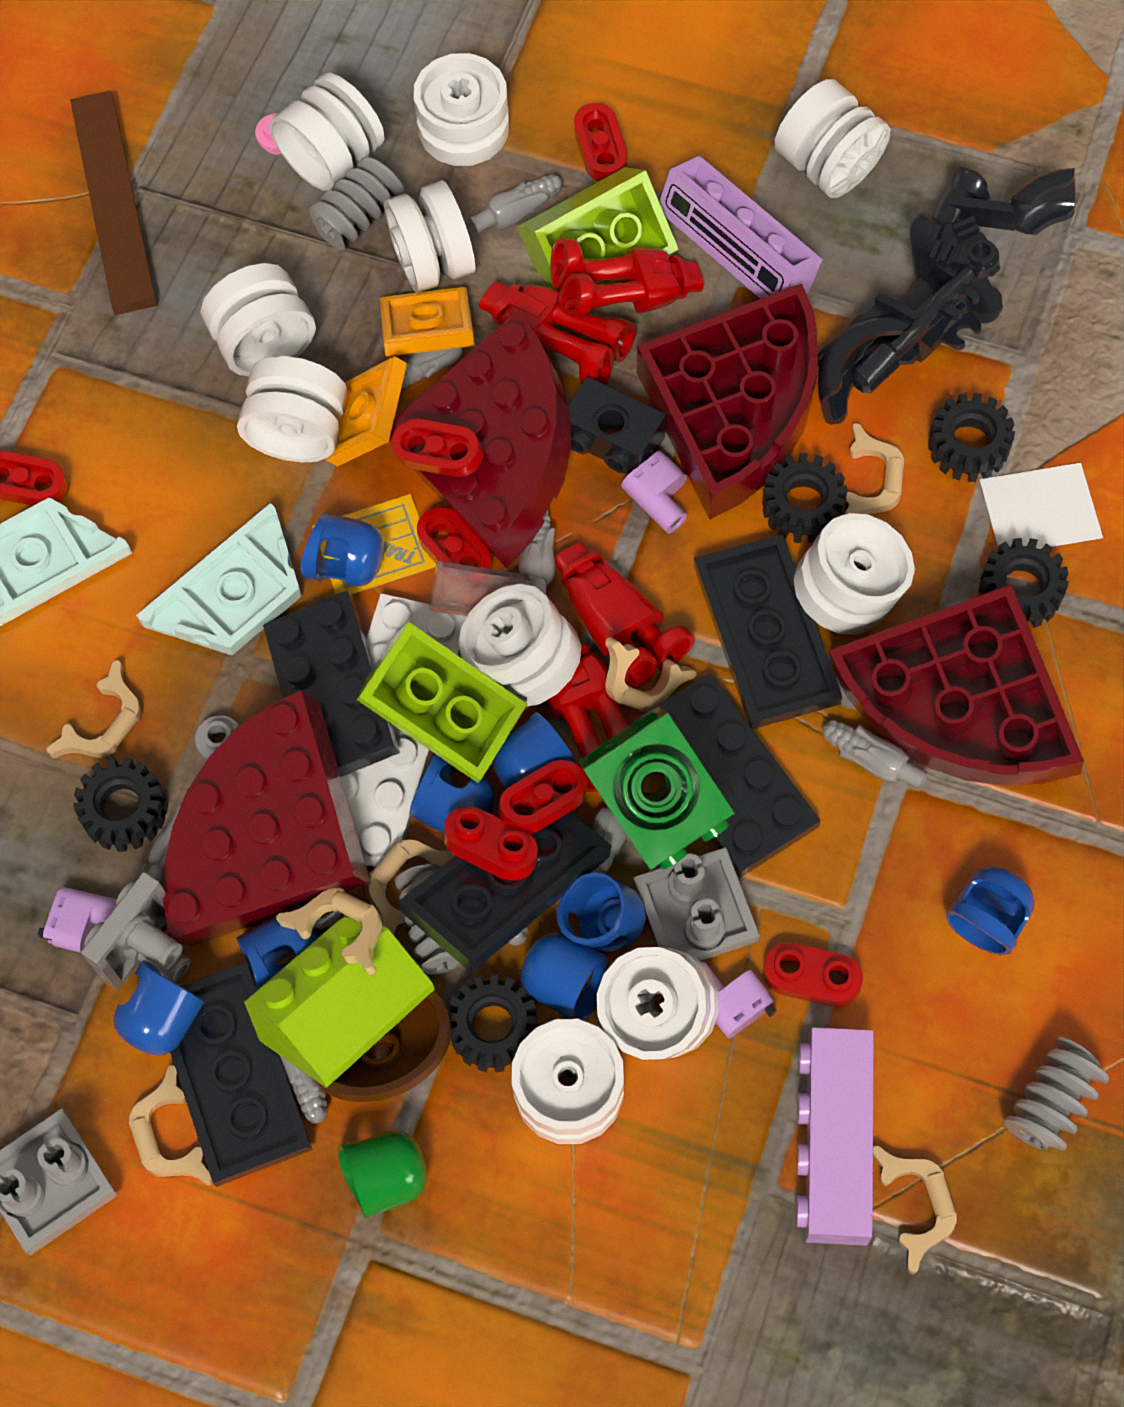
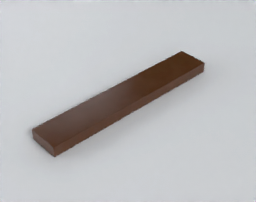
(113, 203)

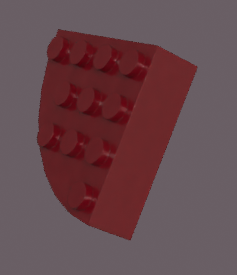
(735, 393)
(522, 419)
(964, 693)
(261, 827)

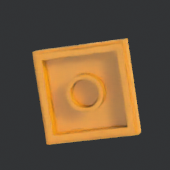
(426, 321)
(368, 410)

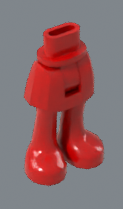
(648, 278)
(543, 313)
(583, 696)

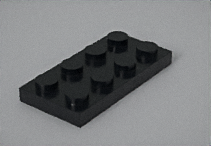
(766, 632)
(329, 659)
(765, 801)
(480, 913)
(236, 1083)

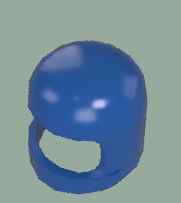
(348, 539)
(528, 750)
(439, 796)
(992, 909)
(607, 912)
(268, 945)
(558, 971)
(156, 1013)

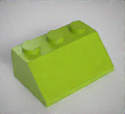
(605, 221)
(441, 701)
(331, 1011)

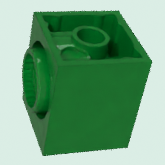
(679, 810)

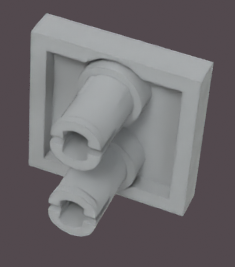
(697, 906)
(133, 935)
(50, 1182)

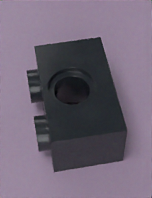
(601, 407)

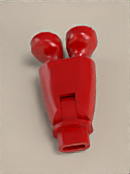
(619, 610)

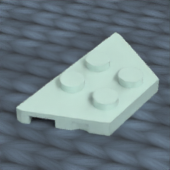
(49, 553)
(230, 590)

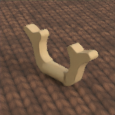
(894, 462)
(615, 684)
(117, 731)
(388, 868)
(338, 900)
(145, 1139)
(939, 1195)

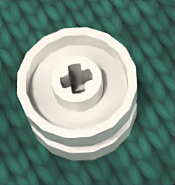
(461, 109)
(429, 236)
(257, 317)
(292, 409)
(853, 574)
(521, 643)
(628, 1006)
(574, 1051)

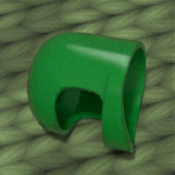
(383, 1171)

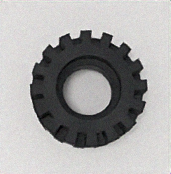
(976, 415)
(803, 475)
(1033, 561)
(111, 779)
(482, 995)

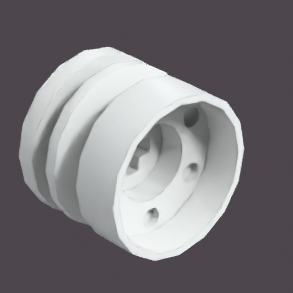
(326, 131)
(832, 138)

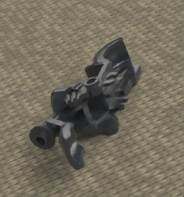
(952, 286)

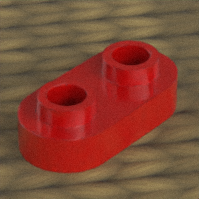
(601, 146)
(441, 447)
(27, 476)
(461, 544)
(539, 799)
(487, 843)
(812, 978)

